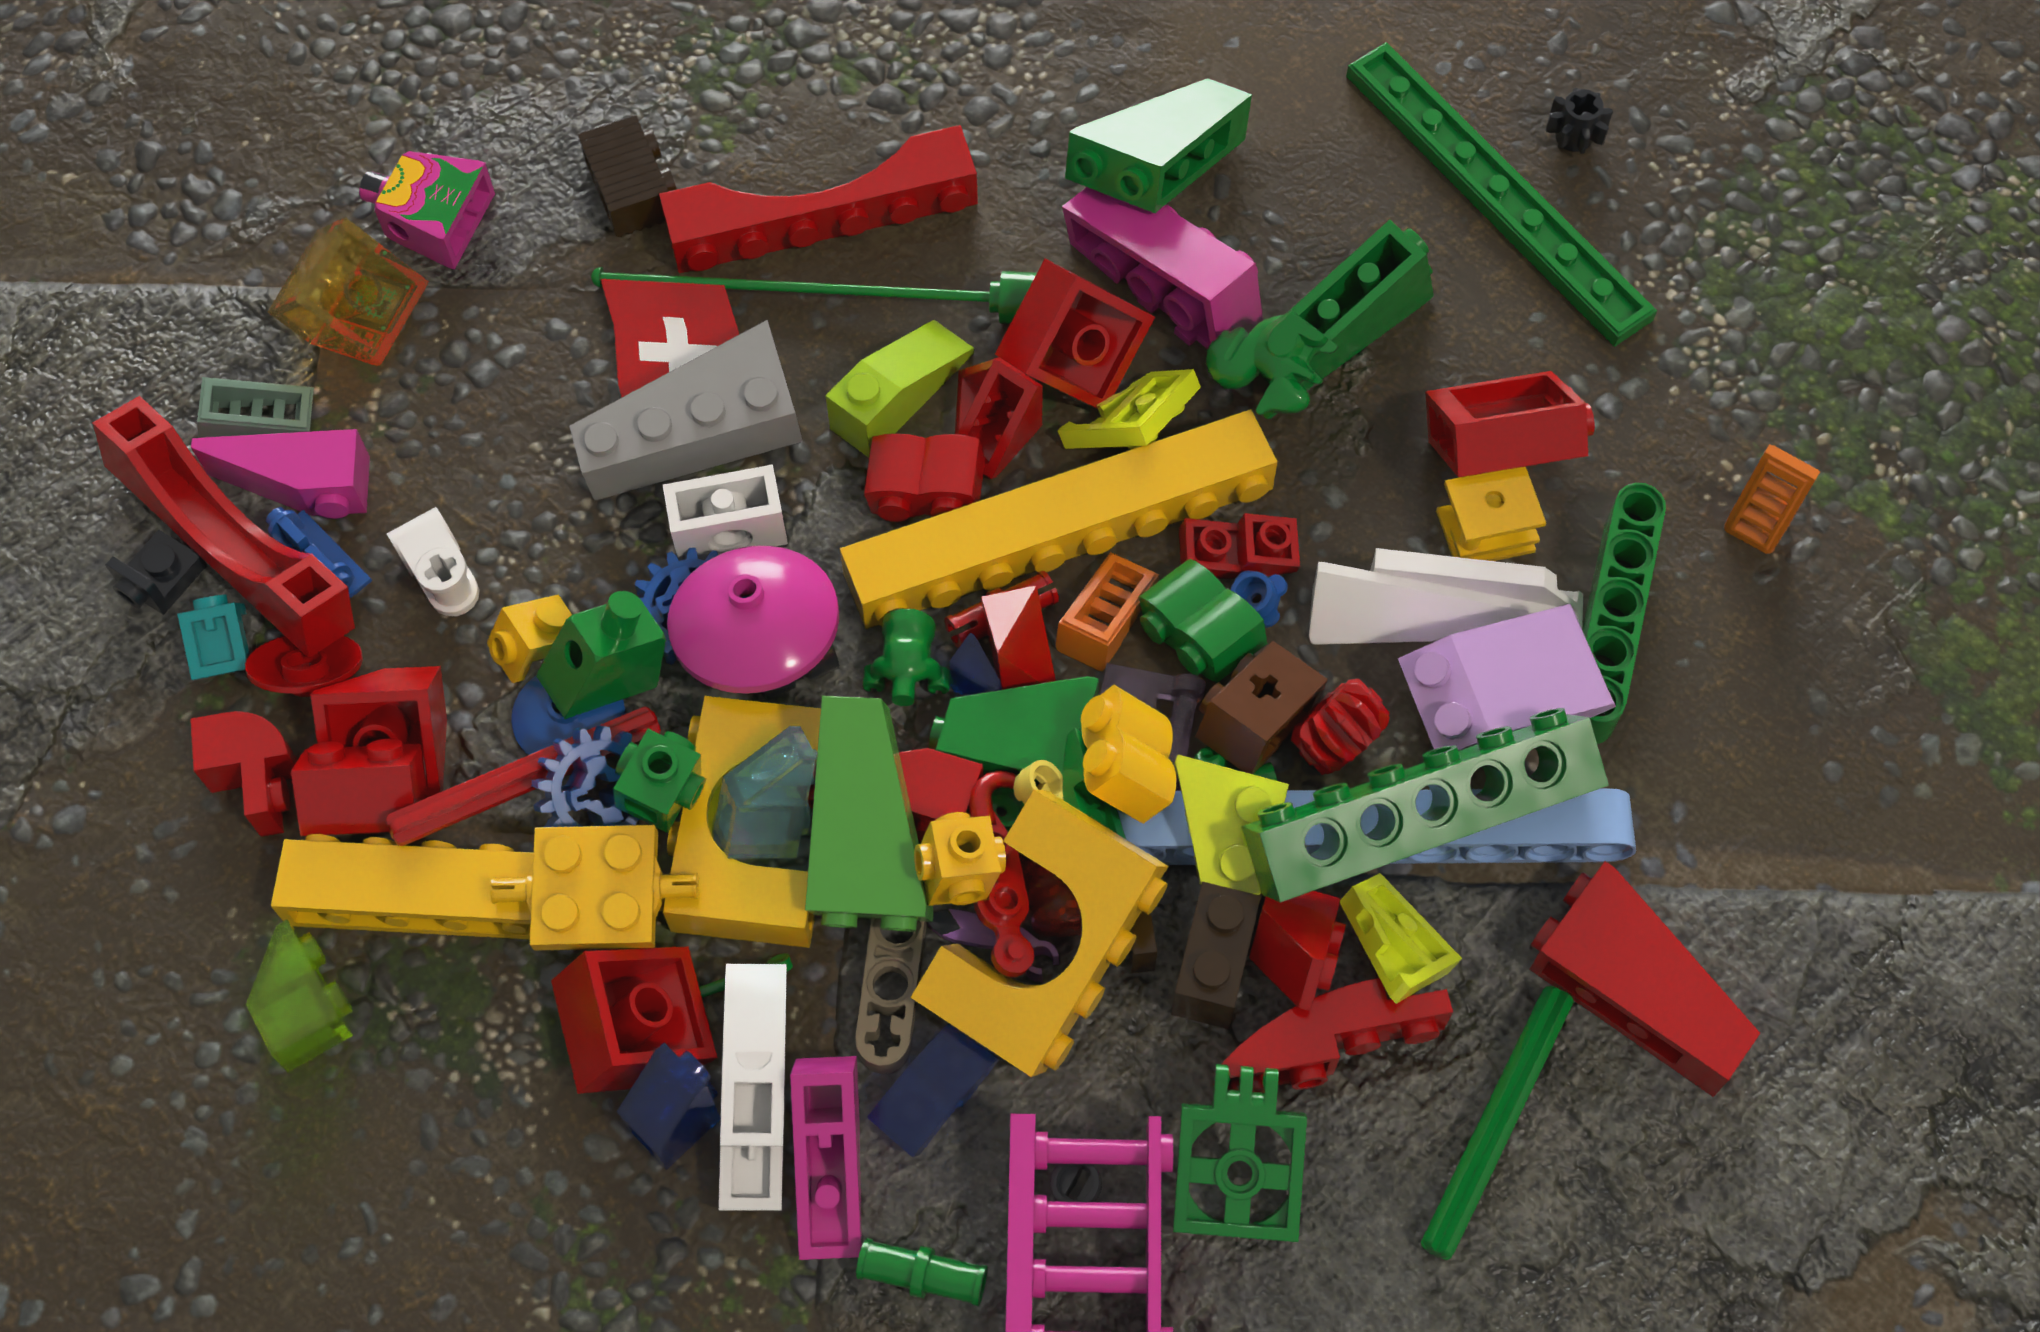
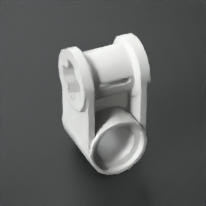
(436, 562)

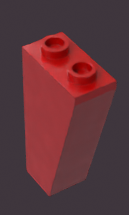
(1642, 980)

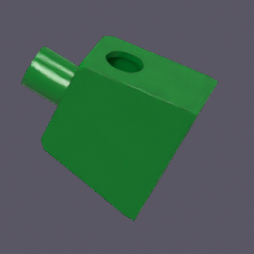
(603, 656)

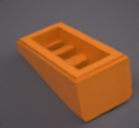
(1769, 503)
(1089, 639)

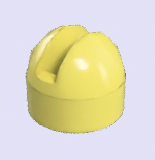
(1046, 773)

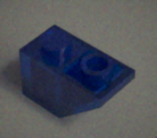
(670, 1105)

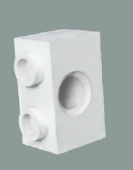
(725, 512)

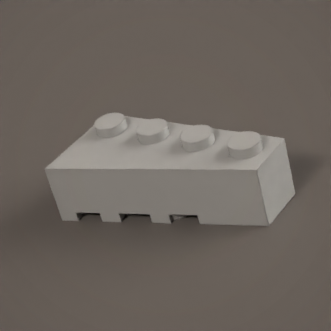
(690, 419)

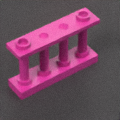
(1033, 1213)

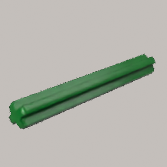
(1496, 1123)

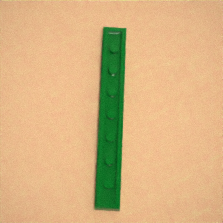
(1502, 195)

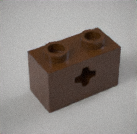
(1258, 706)

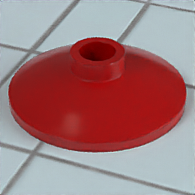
(285, 669)

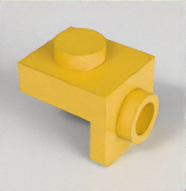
(526, 634)

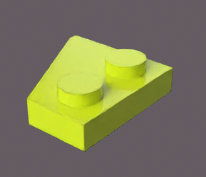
(1136, 413)
(1216, 807)
(1397, 938)

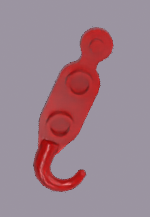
(1008, 899)

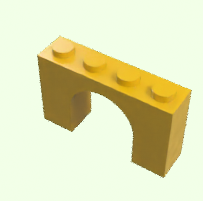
(1112, 888)
(734, 896)

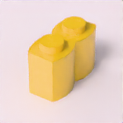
(1128, 754)

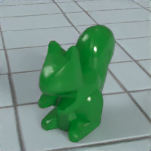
(1278, 350)

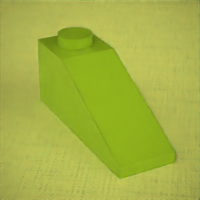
(894, 384)

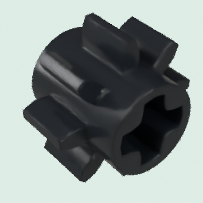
(1579, 120)

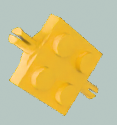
(594, 887)

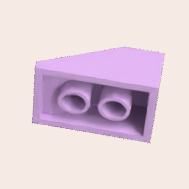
(1504, 676)

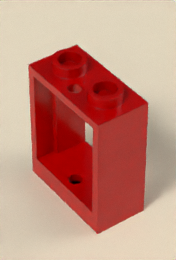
(1508, 423)

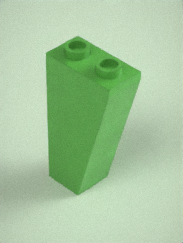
(862, 822)

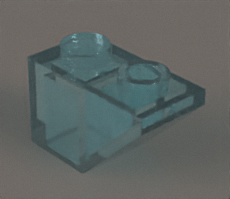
(766, 799)

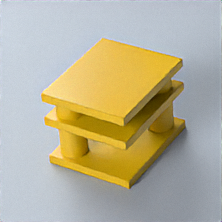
(1491, 515)

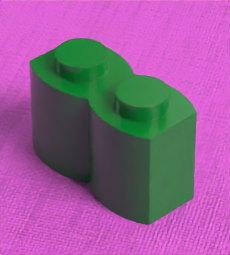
(1201, 621)

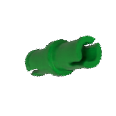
(922, 1272)

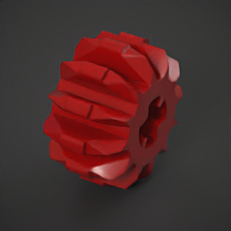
(1340, 726)

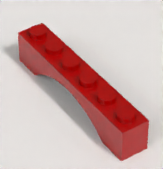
(724, 225)
(280, 582)

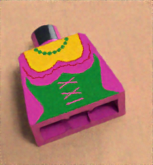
(430, 203)

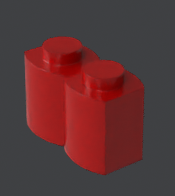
(922, 474)

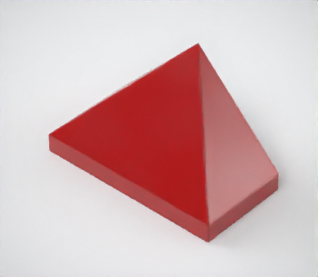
(1018, 637)

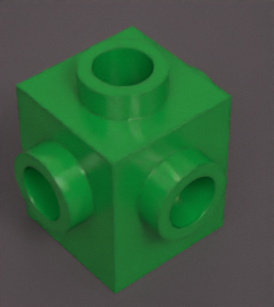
(658, 778)

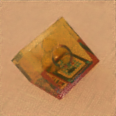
(348, 294)

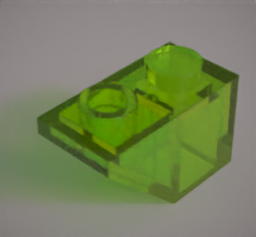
(293, 1003)

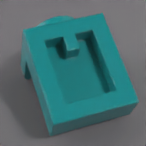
(214, 637)

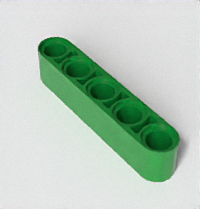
(1623, 590)

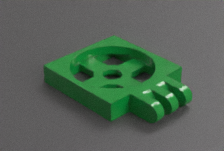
(1244, 1112)

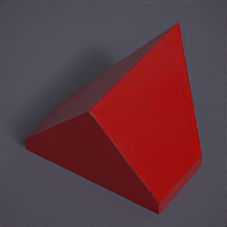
(999, 409)

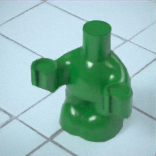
(906, 657)

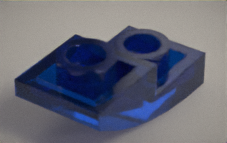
(932, 1089)

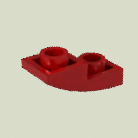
(1252, 544)

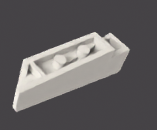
(1426, 597)

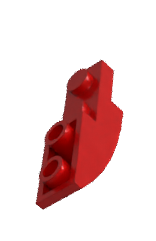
(1349, 1018)

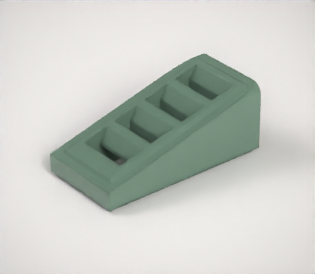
(235, 394)

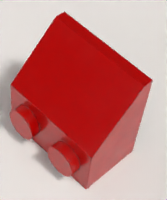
(1074, 335)
(623, 1008)

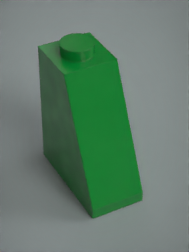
(1014, 724)

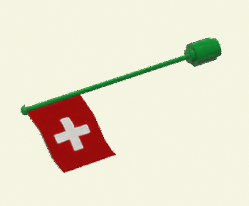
(678, 318)

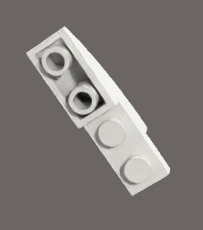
(753, 1088)

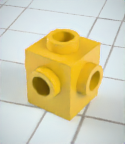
(959, 859)

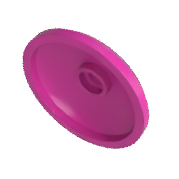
(755, 639)

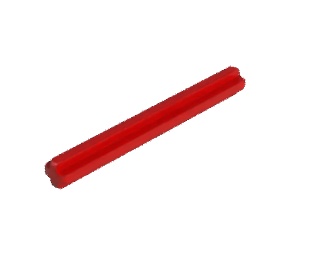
(497, 785)

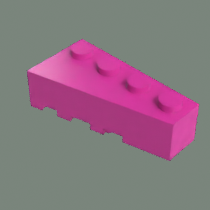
(1167, 264)

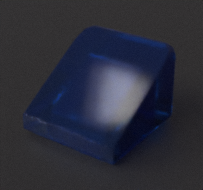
(971, 670)

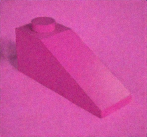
(302, 470)
(827, 1157)

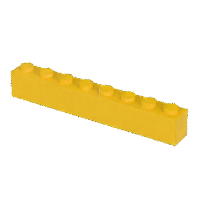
(1060, 518)

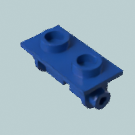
(306, 536)

